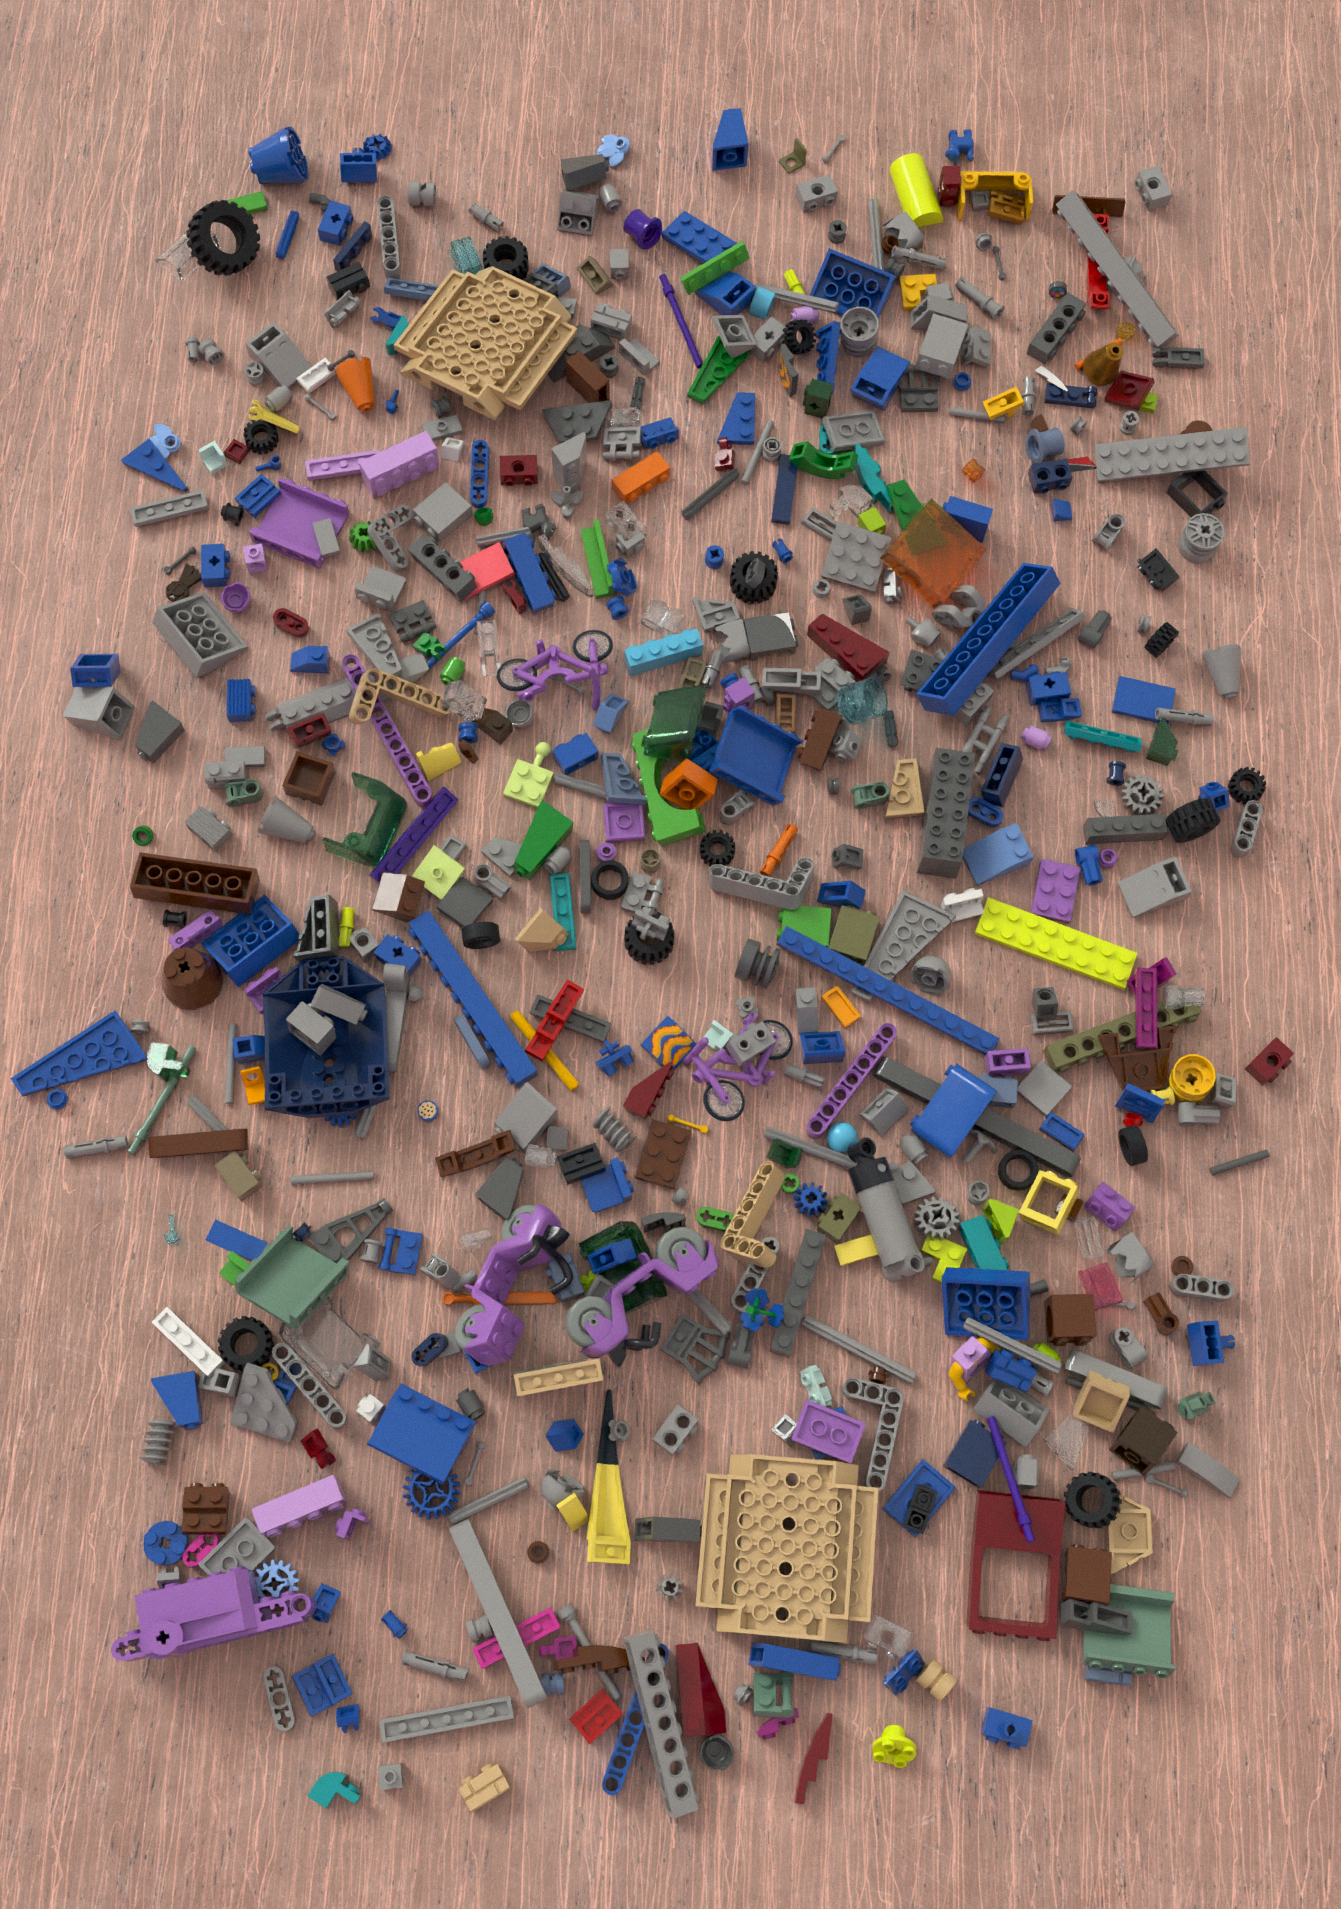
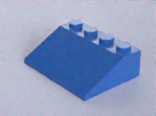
(852, 283)
(251, 940)
(989, 1297)
(422, 1433)

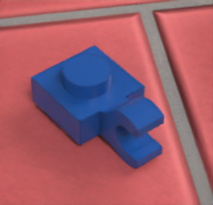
(390, 318)

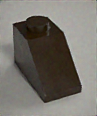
(495, 725)

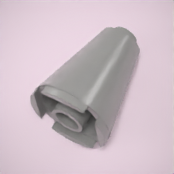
(1225, 668)
(285, 823)

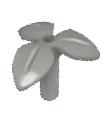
(567, 499)
(981, 1140)

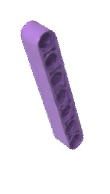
(848, 1089)

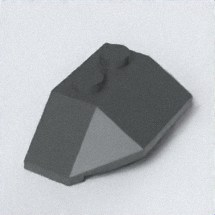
(589, 342)

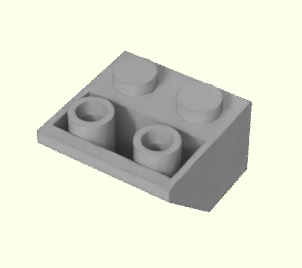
(577, 212)

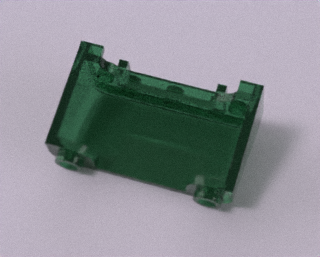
(674, 723)
(645, 1292)

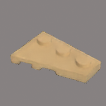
(905, 791)

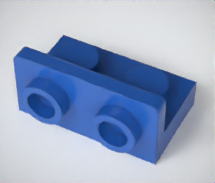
(659, 433)

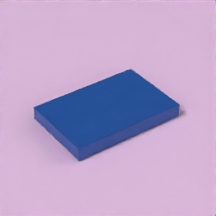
(1141, 698)
(926, 1476)

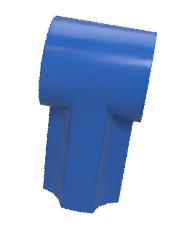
(1088, 859)

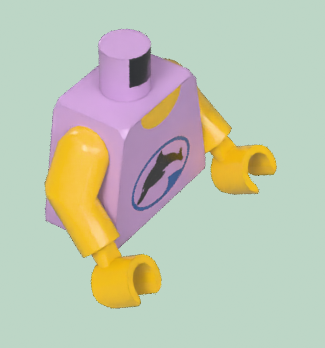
(968, 1362)

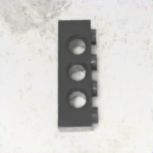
(1069, 306)
(459, 587)

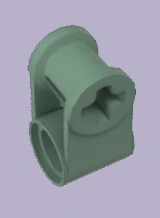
(239, 793)
(868, 796)

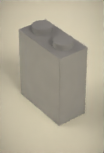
(442, 512)

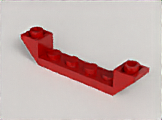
(1096, 283)

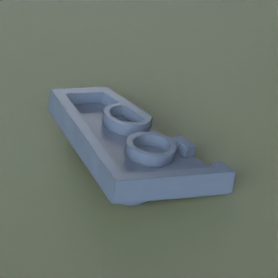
(618, 781)

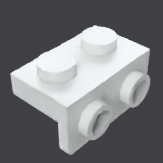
(964, 905)

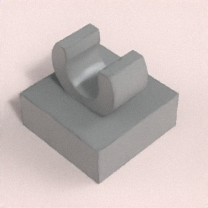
(168, 1577)

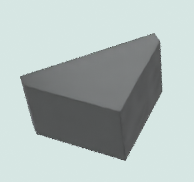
(857, 609)

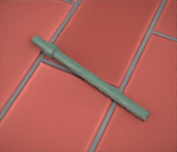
(142, 1134)

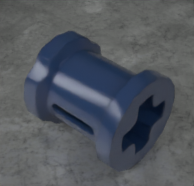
(1116, 773)

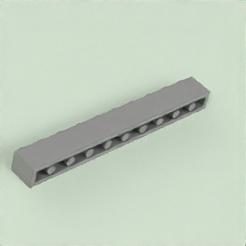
(1117, 270)

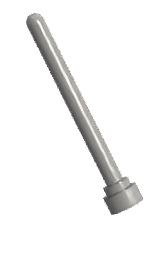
(568, 1615)

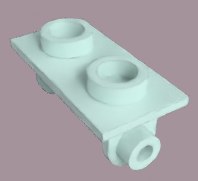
(811, 1378)

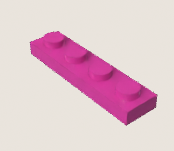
(529, 1630)

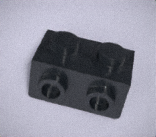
(1158, 569)

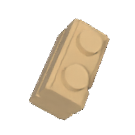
(484, 1787)

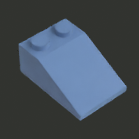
(997, 854)

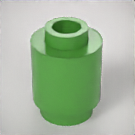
(452, 671)

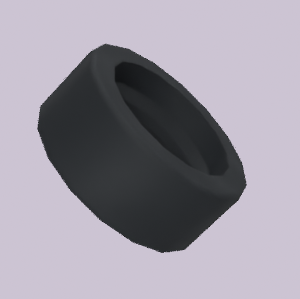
(609, 865)
(480, 935)
(1133, 1145)
(1027, 1157)

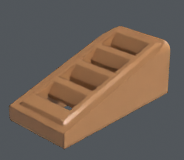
(785, 698)

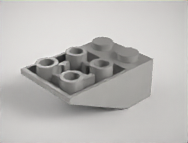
(277, 355)
(1155, 887)

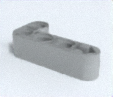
(755, 1275)

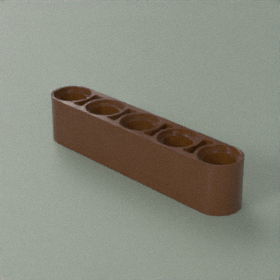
(198, 1143)

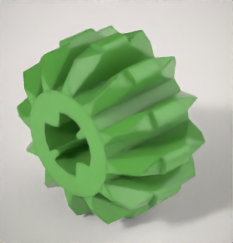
(360, 537)

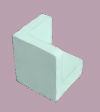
(213, 457)
(718, 1036)

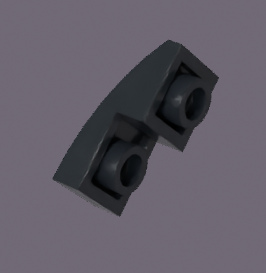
(920, 1508)

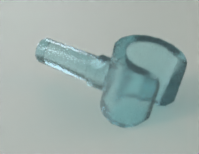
(171, 1237)

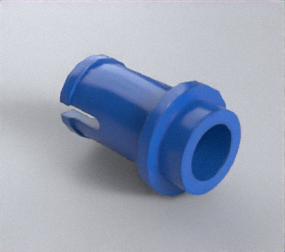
(784, 554)
(394, 1624)

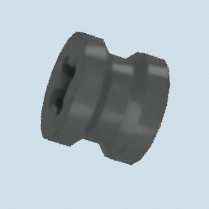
(839, 236)
(895, 267)
(610, 370)
(441, 406)

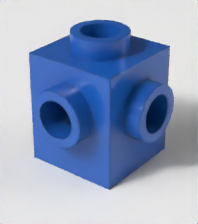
(1217, 794)

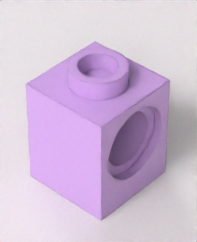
(255, 558)

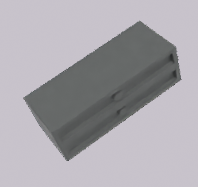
(946, 813)

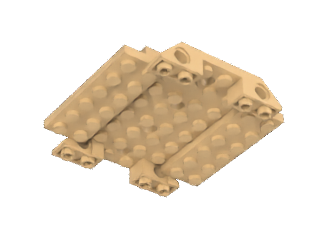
(511, 353)
(827, 1548)

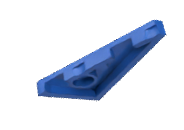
(149, 460)

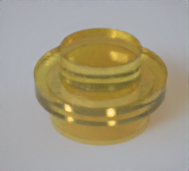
(1125, 330)

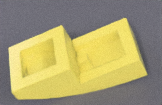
(856, 1250)
(573, 1512)

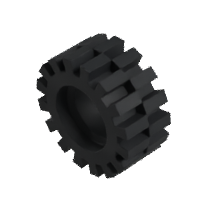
(806, 333)
(261, 445)
(1161, 639)
(1254, 778)
(712, 838)

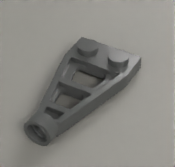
(325, 1239)

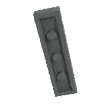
(577, 1022)

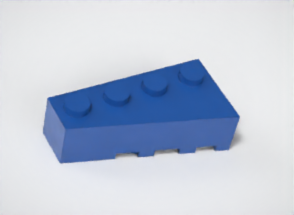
(529, 572)

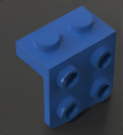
(608, 1187)

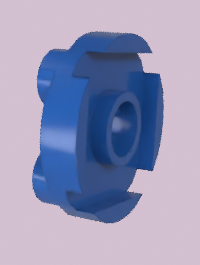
(622, 578)
(154, 1537)

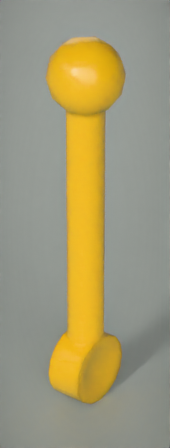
(703, 1129)

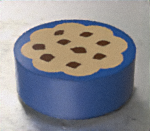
(427, 1110)

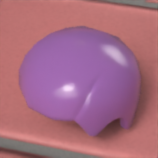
(235, 597)

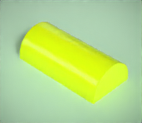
(915, 190)

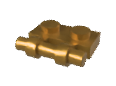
(1006, 206)

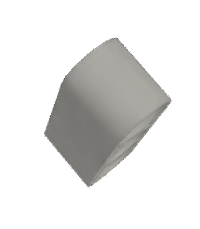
(1248, 820)
(1211, 1286)

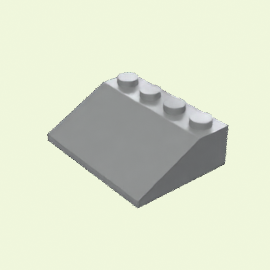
(198, 633)

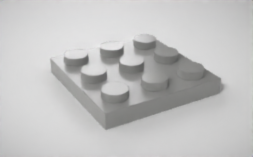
(855, 556)

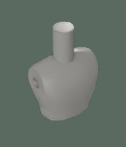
(924, 632)

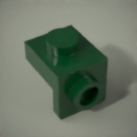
(784, 1154)

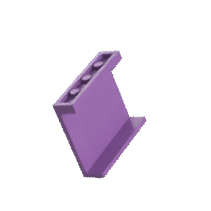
(289, 522)

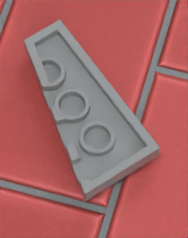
(375, 644)

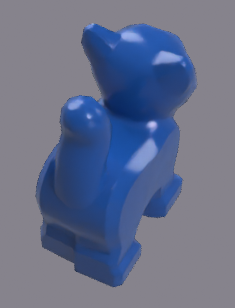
(960, 145)

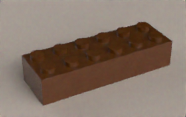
(195, 883)

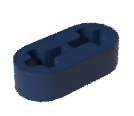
(426, 1346)

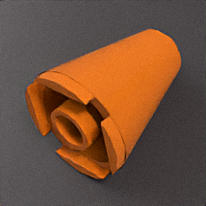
(358, 382)

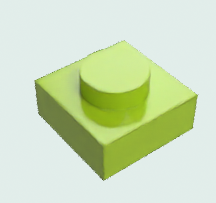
(1149, 403)

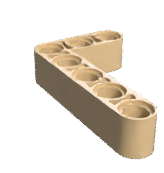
(397, 694)
(753, 1208)

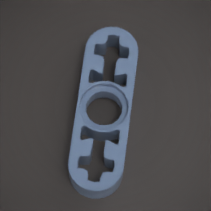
(472, 1041)

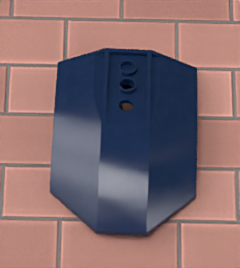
(360, 1051)

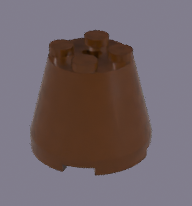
(191, 978)

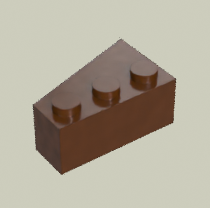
(819, 738)

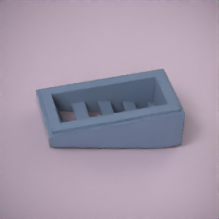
(563, 281)

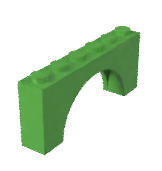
(668, 822)

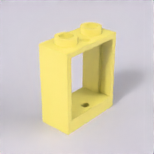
(1043, 1221)

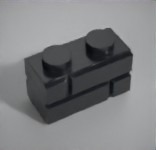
(349, 278)

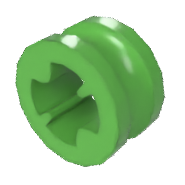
(789, 1190)

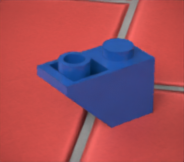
(249, 1048)

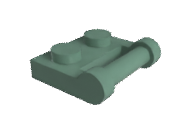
(765, 1695)

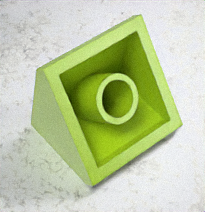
(1001, 1218)

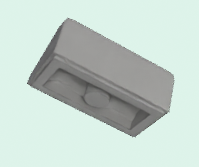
(373, 1363)

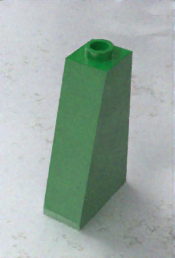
(545, 833)

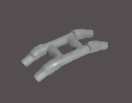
(994, 733)

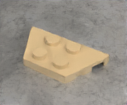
(1129, 1534)

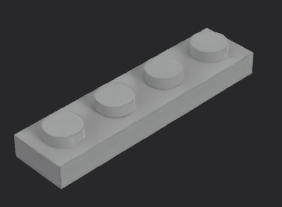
(169, 508)

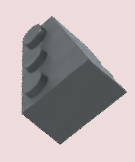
(320, 930)

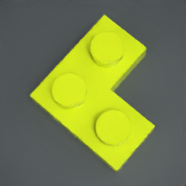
(946, 1252)

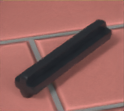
(553, 577)

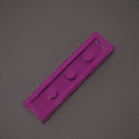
(1146, 1007)

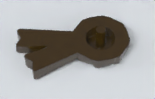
(179, 589)

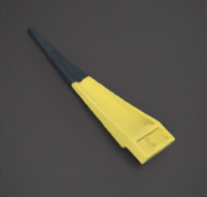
(608, 1526)

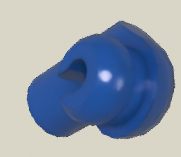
(1024, 675)

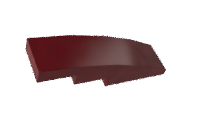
(817, 1750)

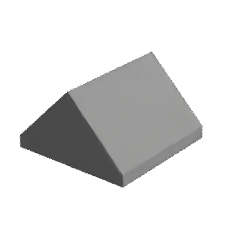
(734, 334)

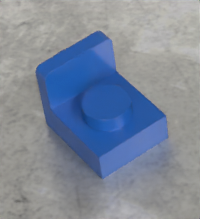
(325, 1599)

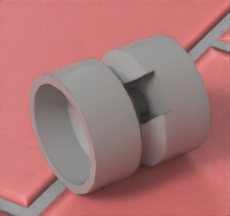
(422, 194)

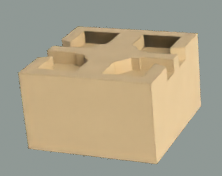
(1101, 1401)

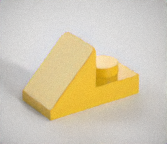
(1006, 402)

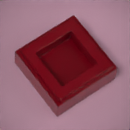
(236, 451)

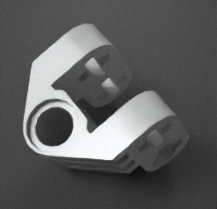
(953, 616)

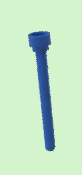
(485, 611)

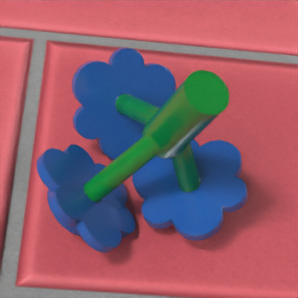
(755, 1312)

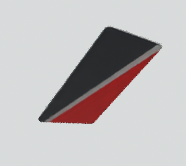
(1081, 464)

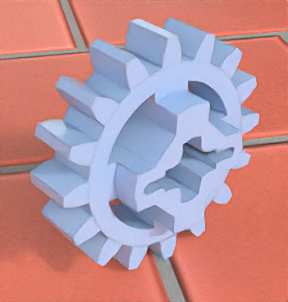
(275, 1573)

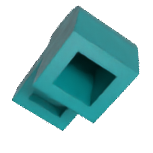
(329, 1785)

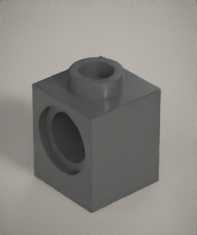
(1044, 1003)

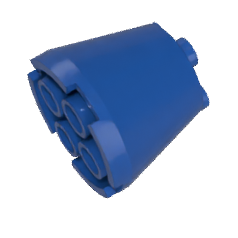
(279, 158)

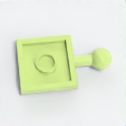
(530, 781)

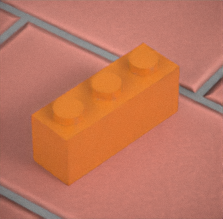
(641, 478)

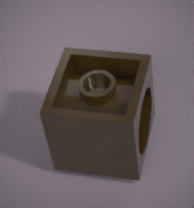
(1143, 1440)

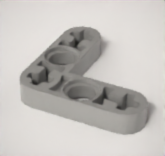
(385, 534)

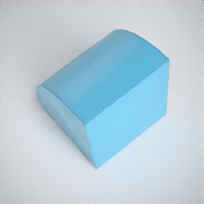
(762, 303)

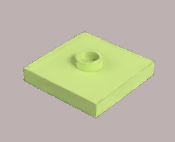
(439, 872)

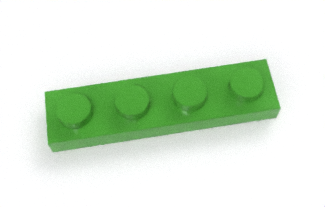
(715, 268)

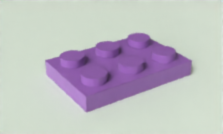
(1055, 891)
(828, 1431)

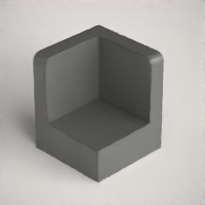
(711, 717)

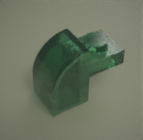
(162, 1062)

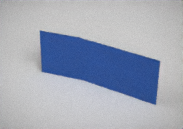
(235, 1240)

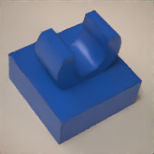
(348, 1716)

